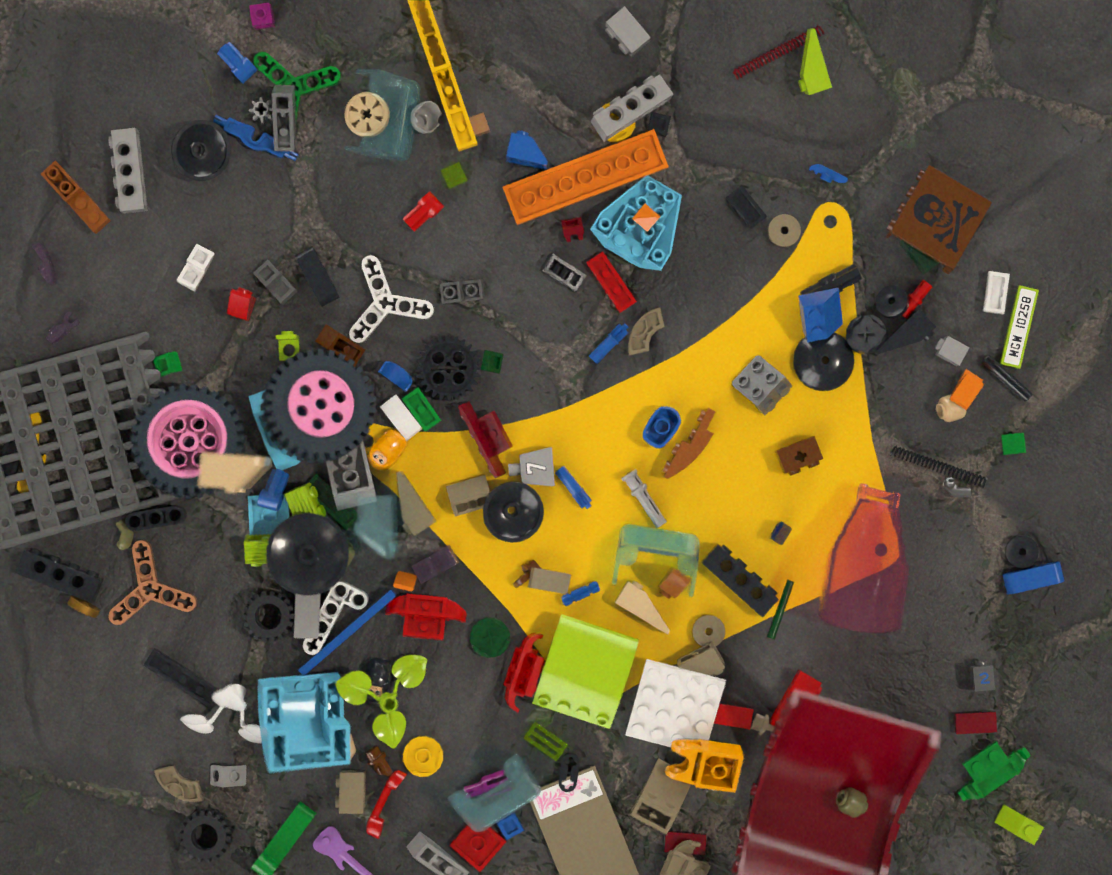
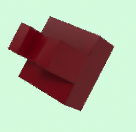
(572, 227)

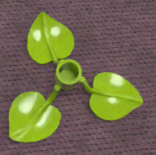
(356, 685)

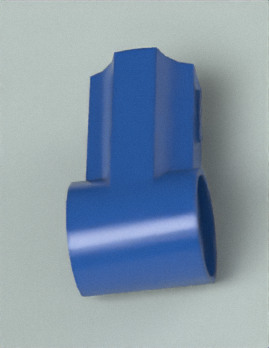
(240, 66)
(272, 495)

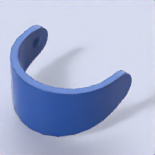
(396, 374)

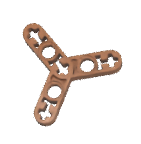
(146, 580)

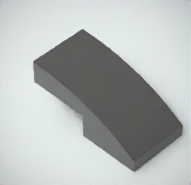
(275, 282)

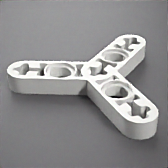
(377, 308)

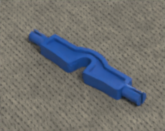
(246, 132)

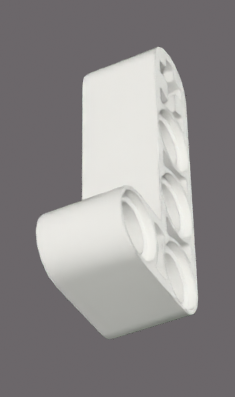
(330, 619)

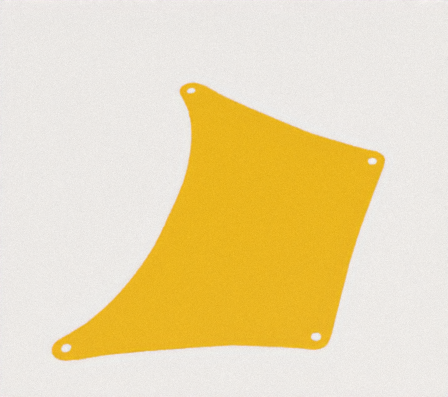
(723, 497)

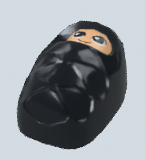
(381, 676)

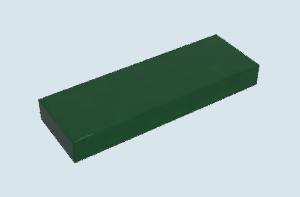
(344, 517)

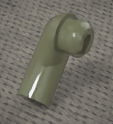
(126, 535)

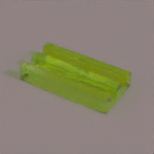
(559, 750)

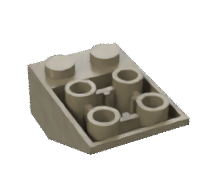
(660, 799)

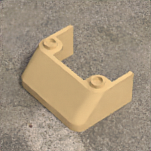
(232, 471)

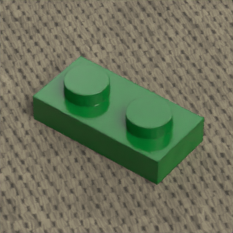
(421, 409)

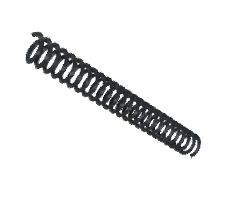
(939, 464)

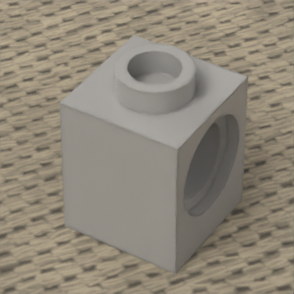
(951, 350)

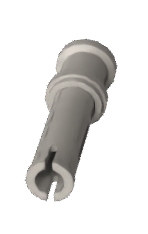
(639, 490)

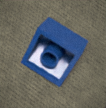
(525, 152)
(820, 314)

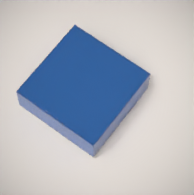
(510, 826)

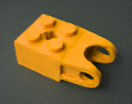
(707, 764)

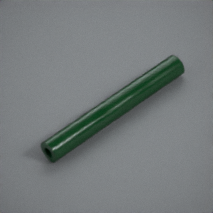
(780, 609)

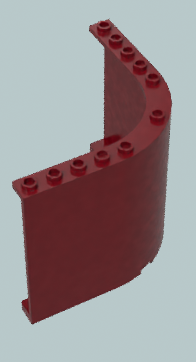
(810, 759)

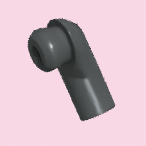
(954, 490)

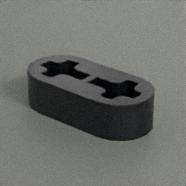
(574, 772)

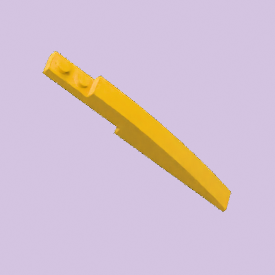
(443, 74)

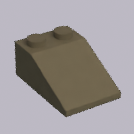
(414, 511)

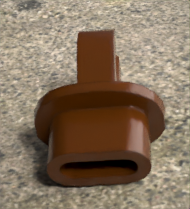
(526, 575)
(378, 760)

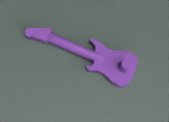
(332, 845)

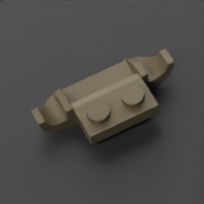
(682, 862)

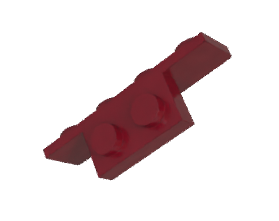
(488, 435)

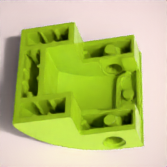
(585, 671)

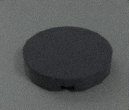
(866, 334)

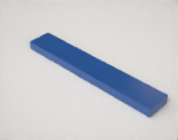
(347, 632)

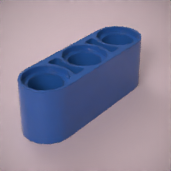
(1033, 577)

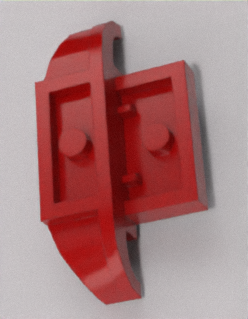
(425, 614)
(523, 671)

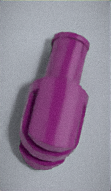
(486, 783)

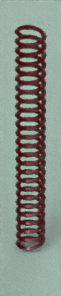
(773, 51)

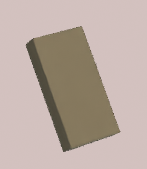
(549, 580)

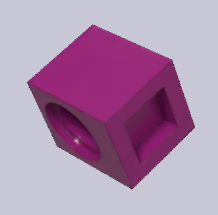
(262, 16)

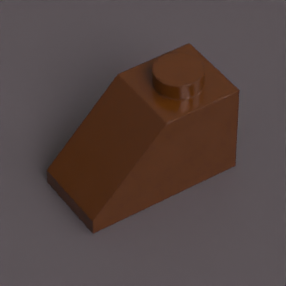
(339, 343)

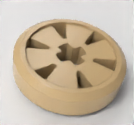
(369, 126)

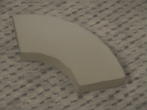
(643, 331)
(177, 785)

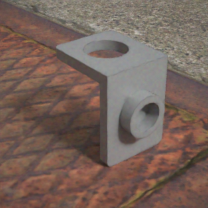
(228, 775)

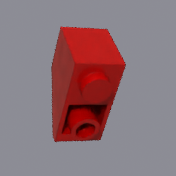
(241, 303)

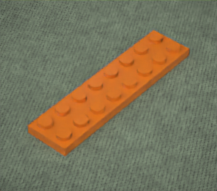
(585, 177)

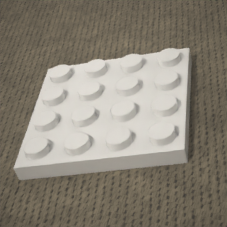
(674, 704)

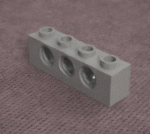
(653, 85)
(137, 201)

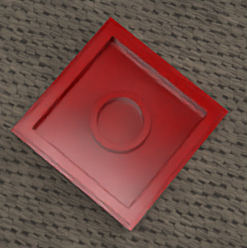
(478, 847)

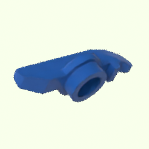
(828, 174)

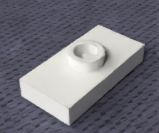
(996, 292)

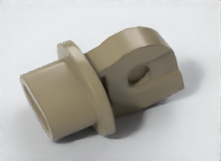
(761, 724)

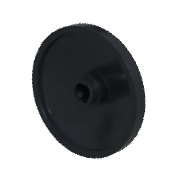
(307, 554)

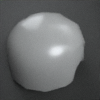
(425, 117)

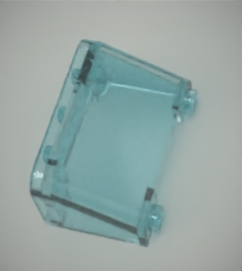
(501, 800)

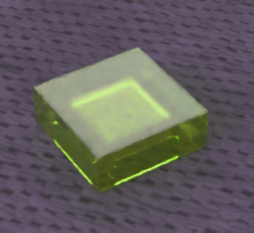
(454, 175)

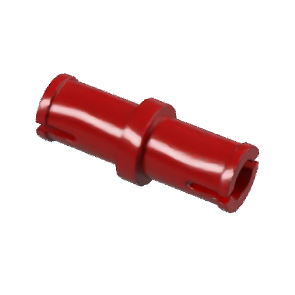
(916, 297)

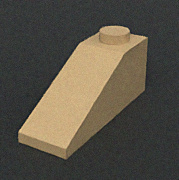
(638, 603)

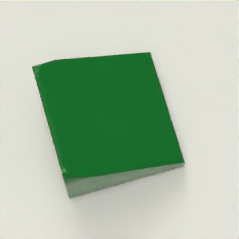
(168, 363)
(1013, 443)

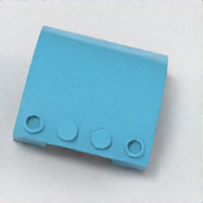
(302, 722)

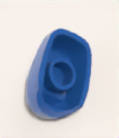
(661, 427)

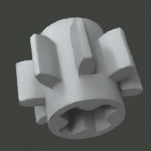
(257, 106)

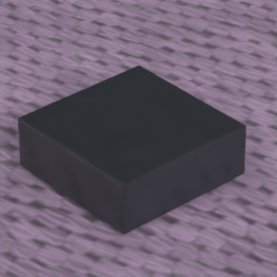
(659, 123)

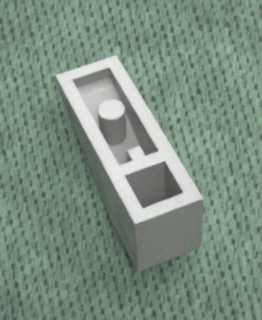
(434, 856)

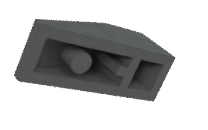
(284, 117)

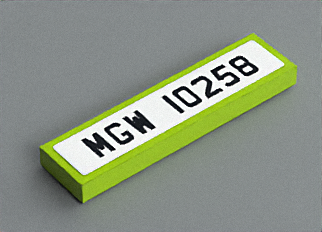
(1019, 327)

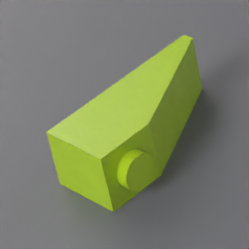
(813, 68)

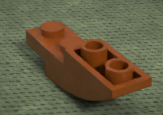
(75, 196)
(686, 453)

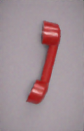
(375, 823)

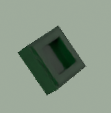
(492, 361)

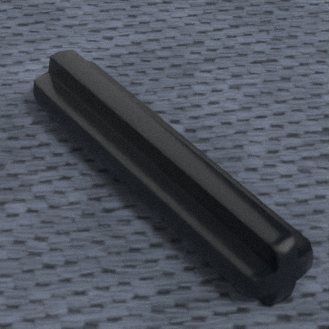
(1007, 378)

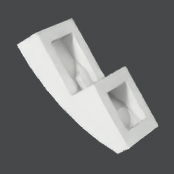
(195, 267)
(401, 417)

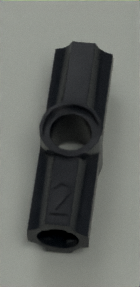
(836, 280)

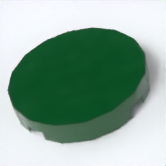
(490, 637)

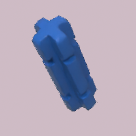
(580, 593)

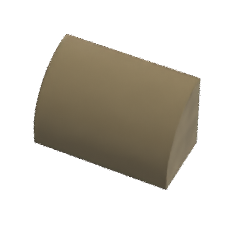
(468, 495)

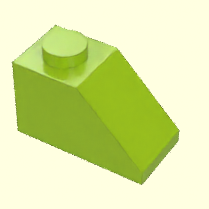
(1019, 824)

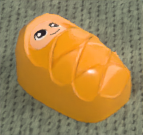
(386, 450)

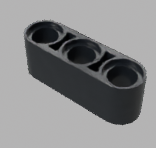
(317, 276)
(146, 521)

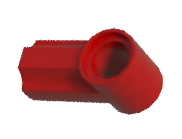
(427, 208)

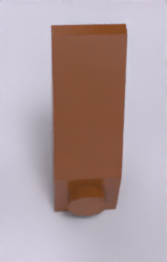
(673, 583)

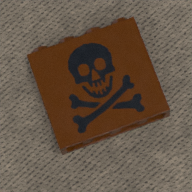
(939, 217)

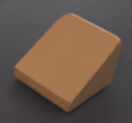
(479, 124)

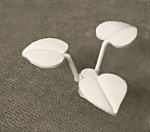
(232, 698)

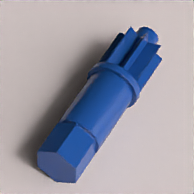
(609, 342)
(574, 488)

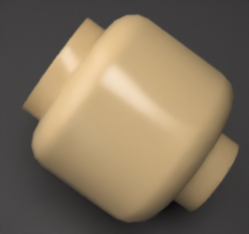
(949, 410)

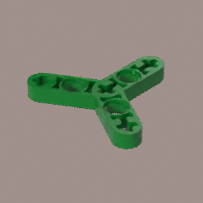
(300, 81)

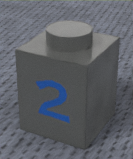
(982, 676)

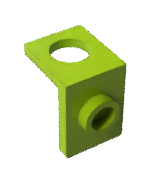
(286, 338)

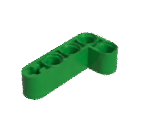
(284, 840)

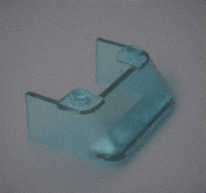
(401, 97)
(379, 524)
(658, 541)

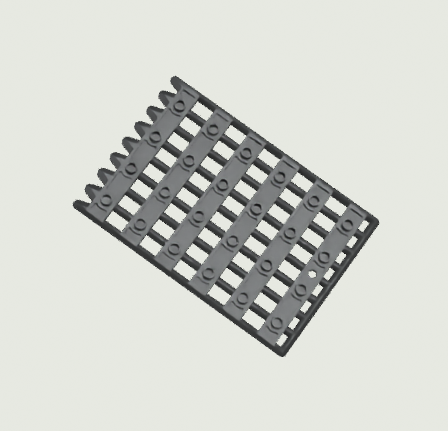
(69, 442)

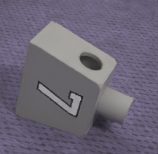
(535, 468)

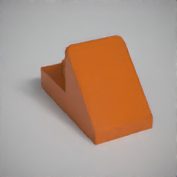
(966, 389)

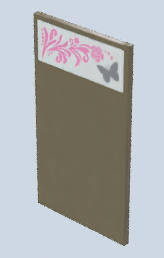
(582, 828)

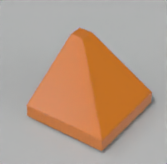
(646, 217)

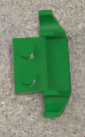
(990, 770)

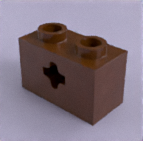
(787, 455)

